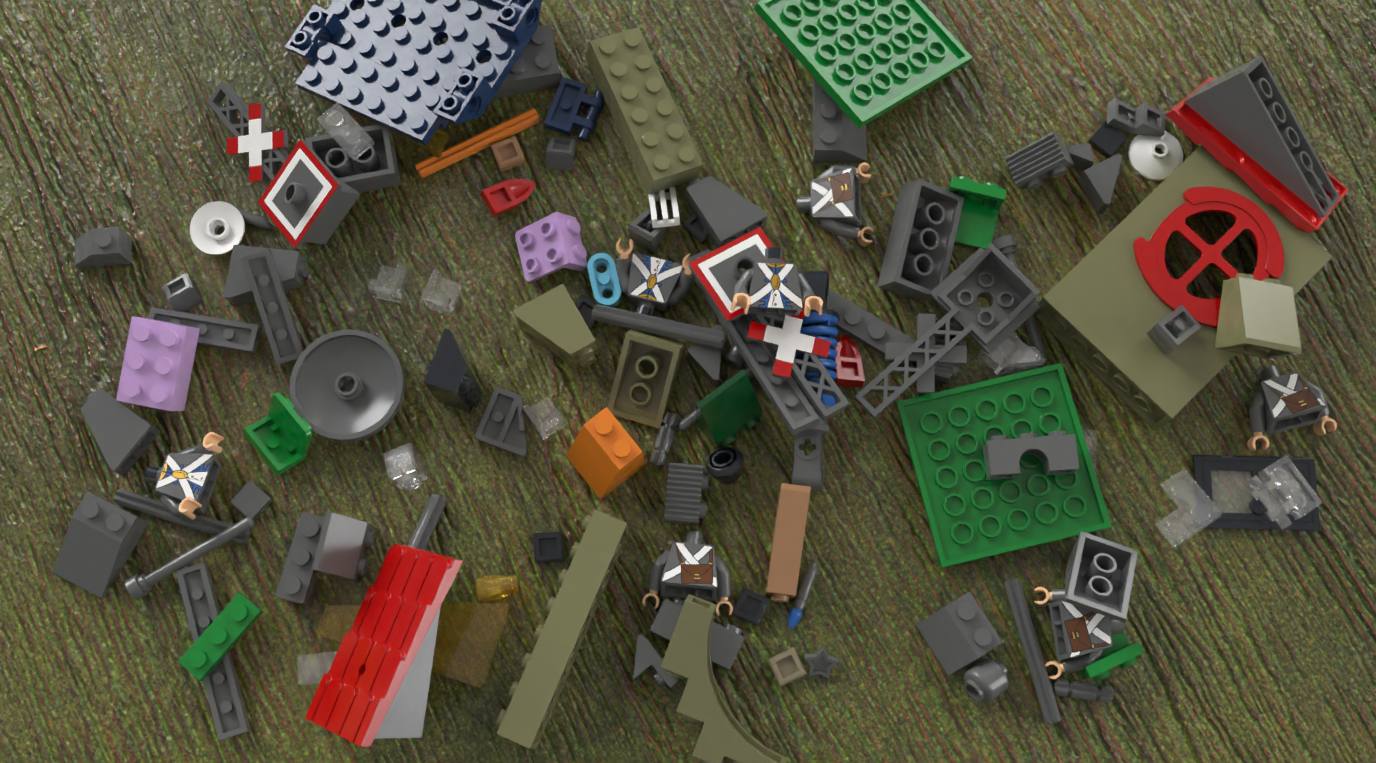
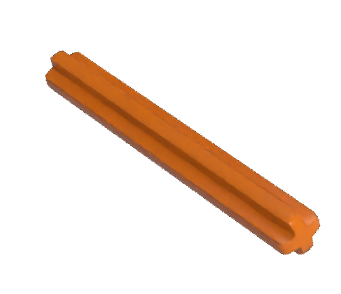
(478, 142)

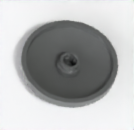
(347, 385)

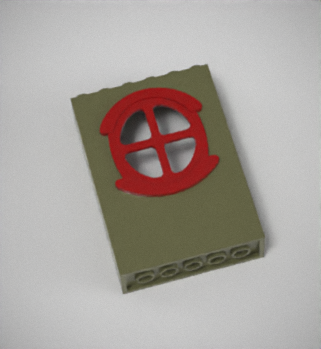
(1125, 289)

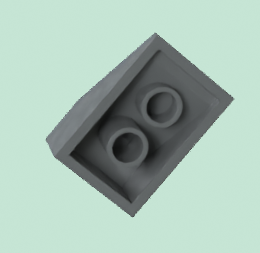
(98, 544)
(1100, 576)

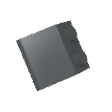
(343, 547)
(958, 633)

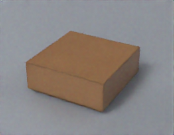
(508, 154)

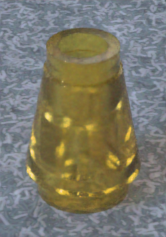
(493, 587)

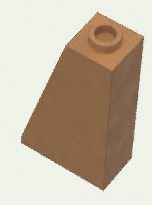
(787, 542)

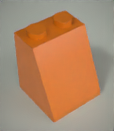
(605, 454)

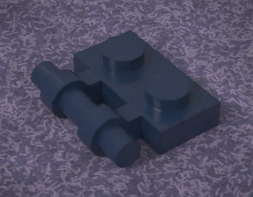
(566, 107)

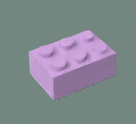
(157, 364)

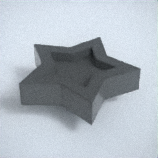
(821, 663)

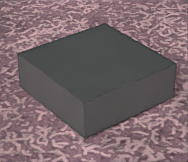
(251, 500)

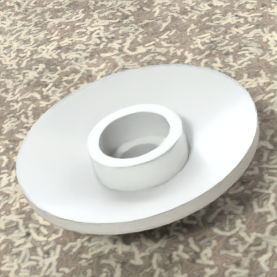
(1151, 164)
(207, 222)

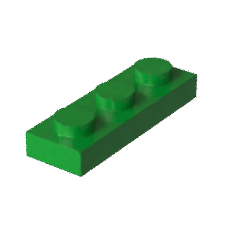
(220, 636)

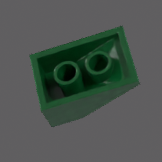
(729, 411)

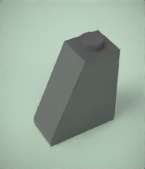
(723, 211)
(289, 263)
(117, 430)

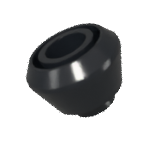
(725, 464)

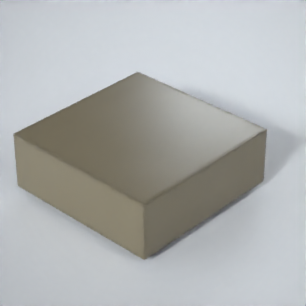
(786, 666)

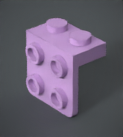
(551, 245)

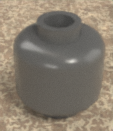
(986, 680)

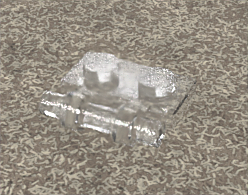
(1290, 487)

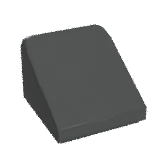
(561, 153)
(1081, 156)
(182, 293)

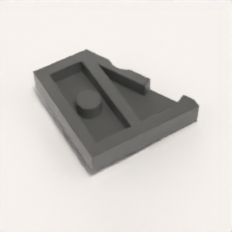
(504, 423)

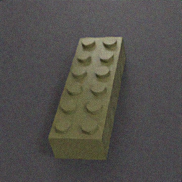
(643, 110)

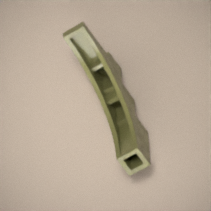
(701, 701)

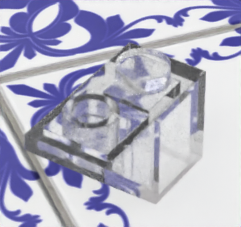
(1012, 357)
(405, 467)

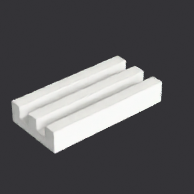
(662, 197)

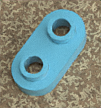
(604, 281)

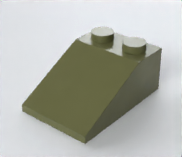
(646, 377)

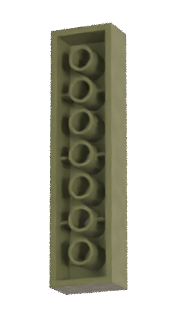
(563, 631)

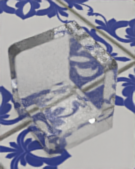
(389, 283)
(441, 293)
(545, 417)

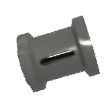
(734, 358)

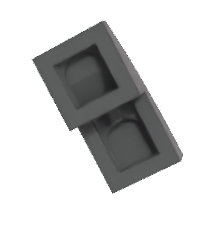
(1140, 120)

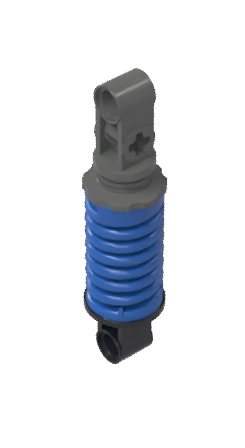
(809, 469)

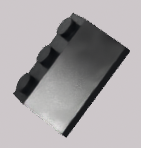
(451, 376)

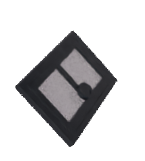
(1225, 483)

